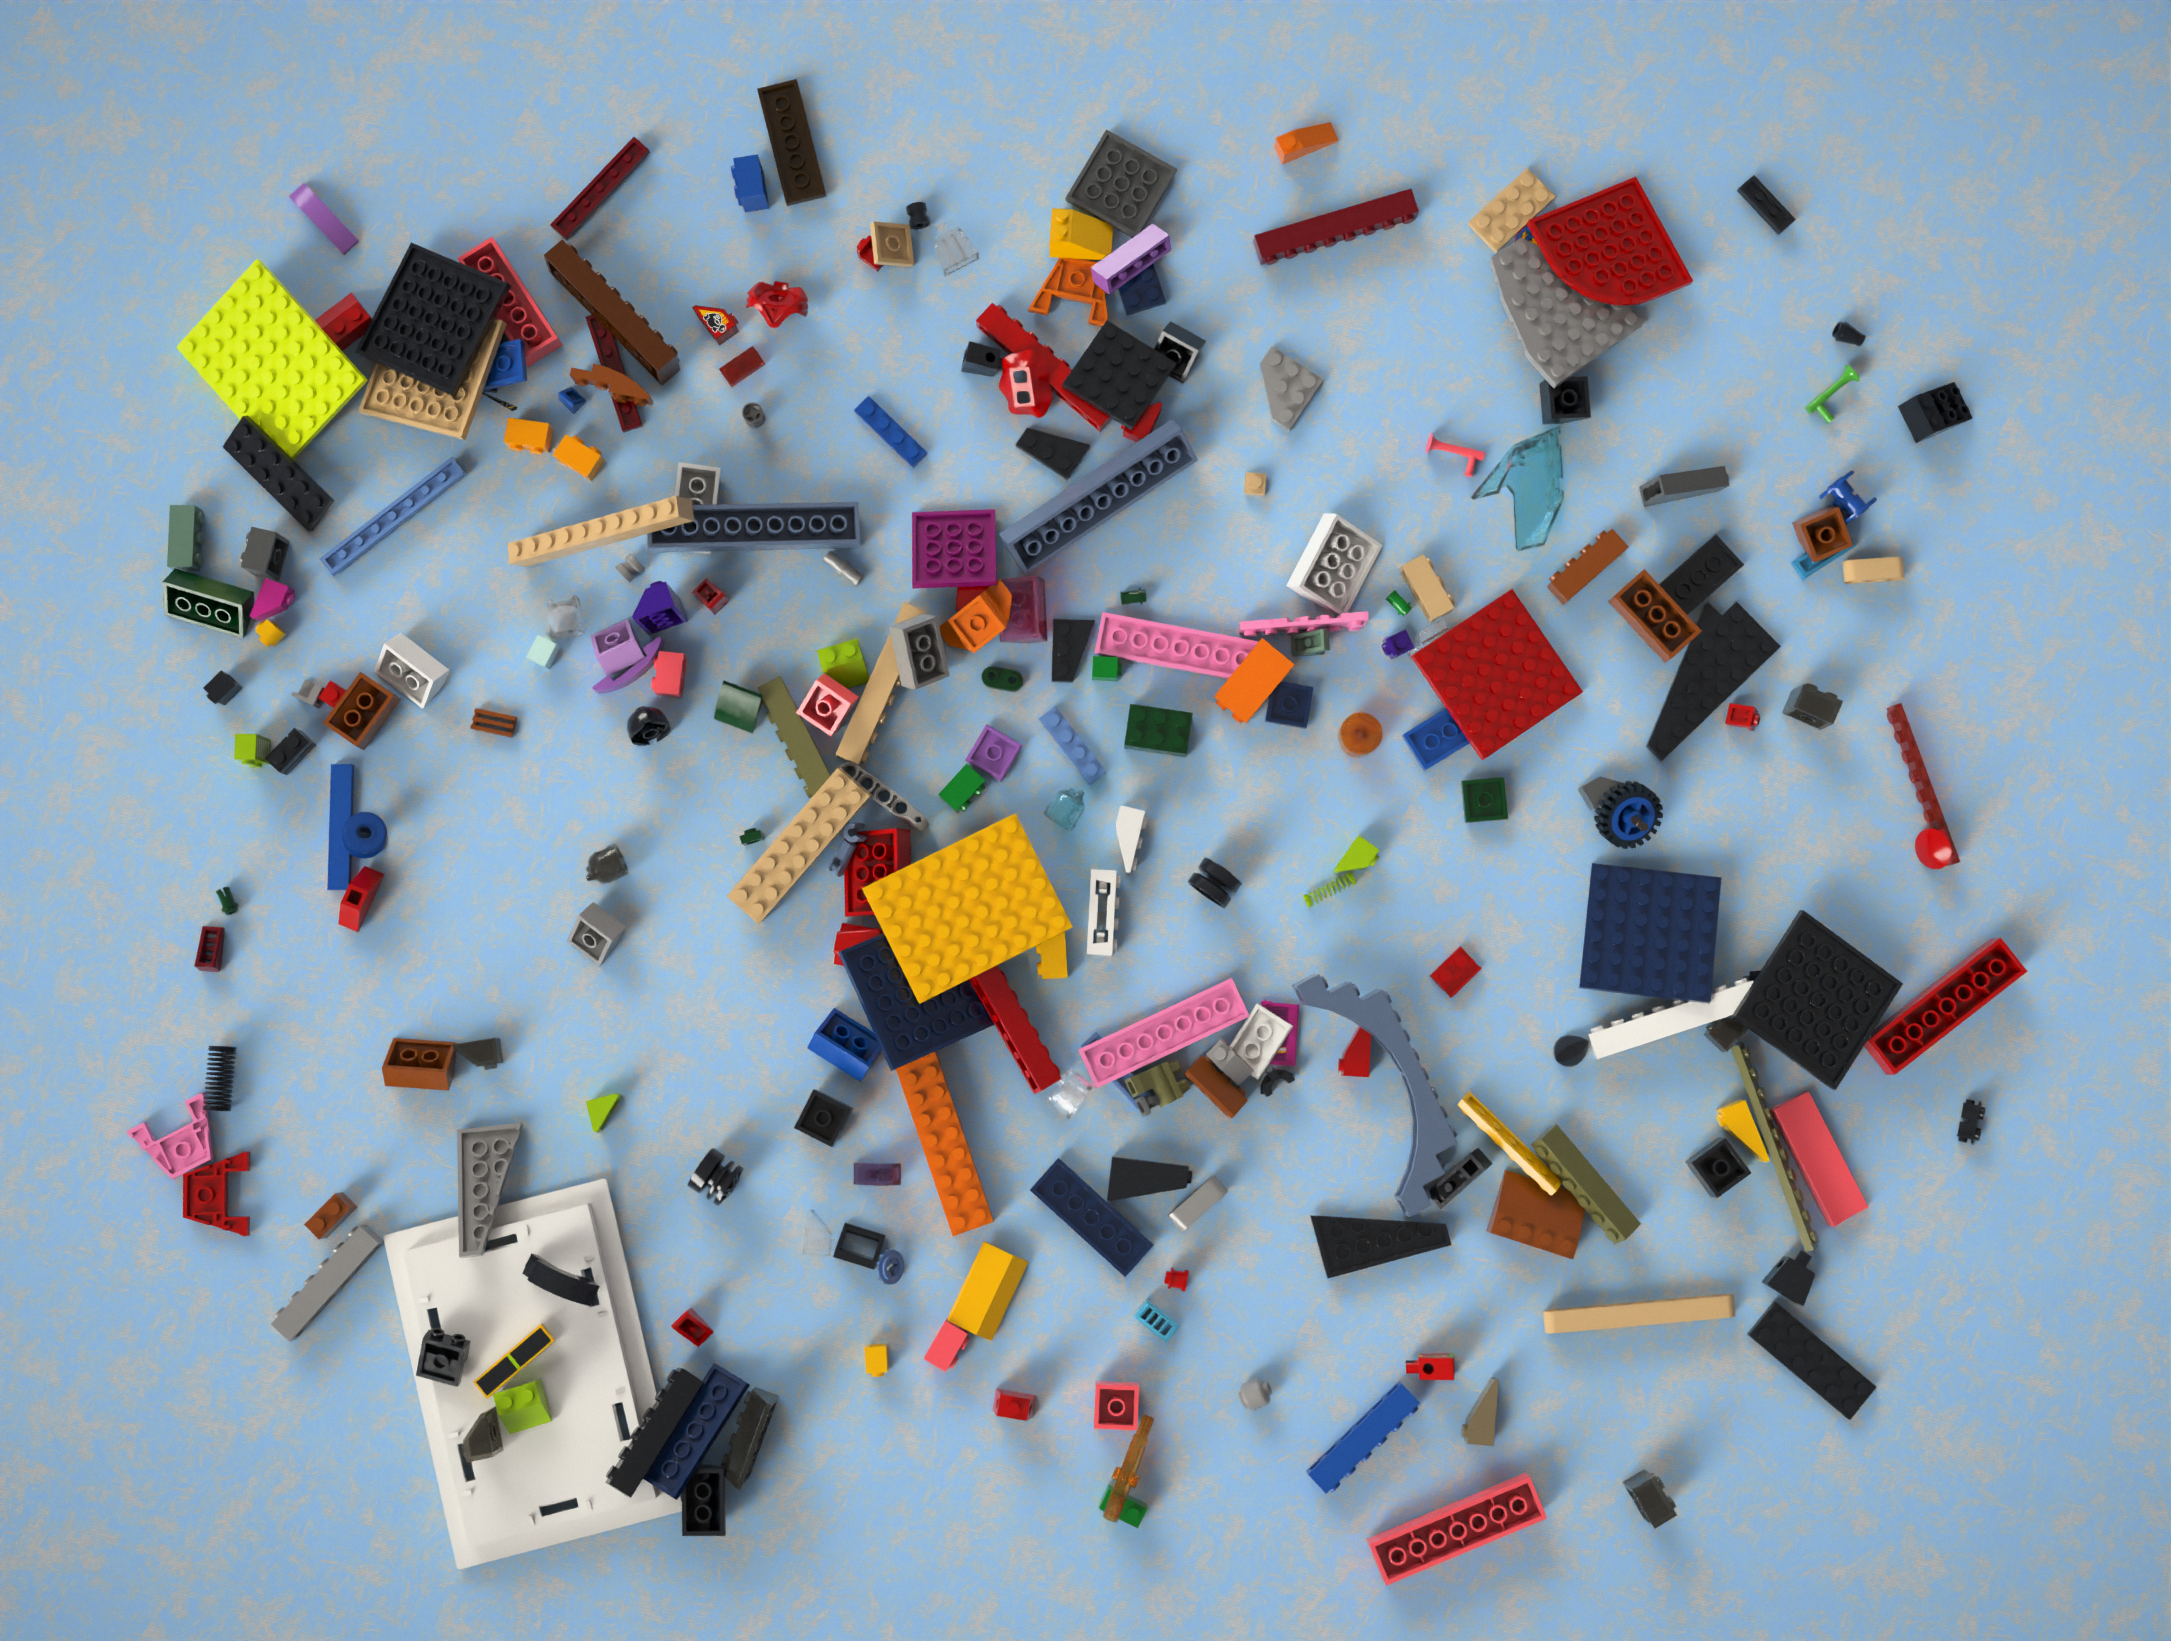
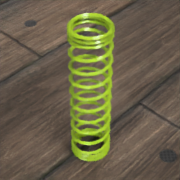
(1308, 900)

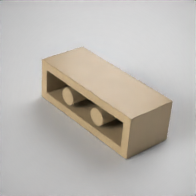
(1427, 588)

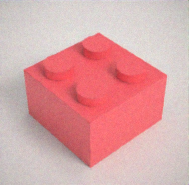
(827, 704)
(1116, 1405)

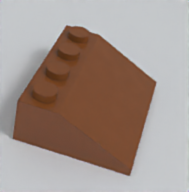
(1535, 1217)

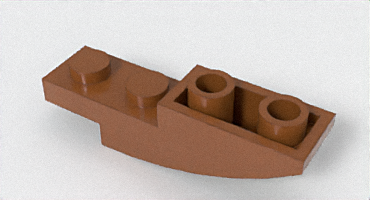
(619, 385)

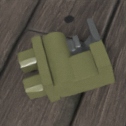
(1162, 1082)

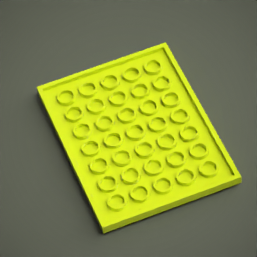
(272, 360)

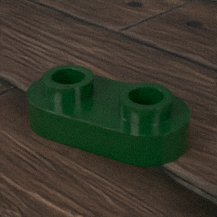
(1002, 678)

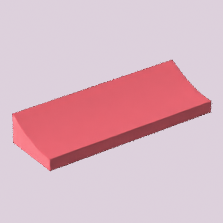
(1818, 1159)

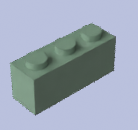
(185, 537)

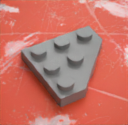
(1287, 387)

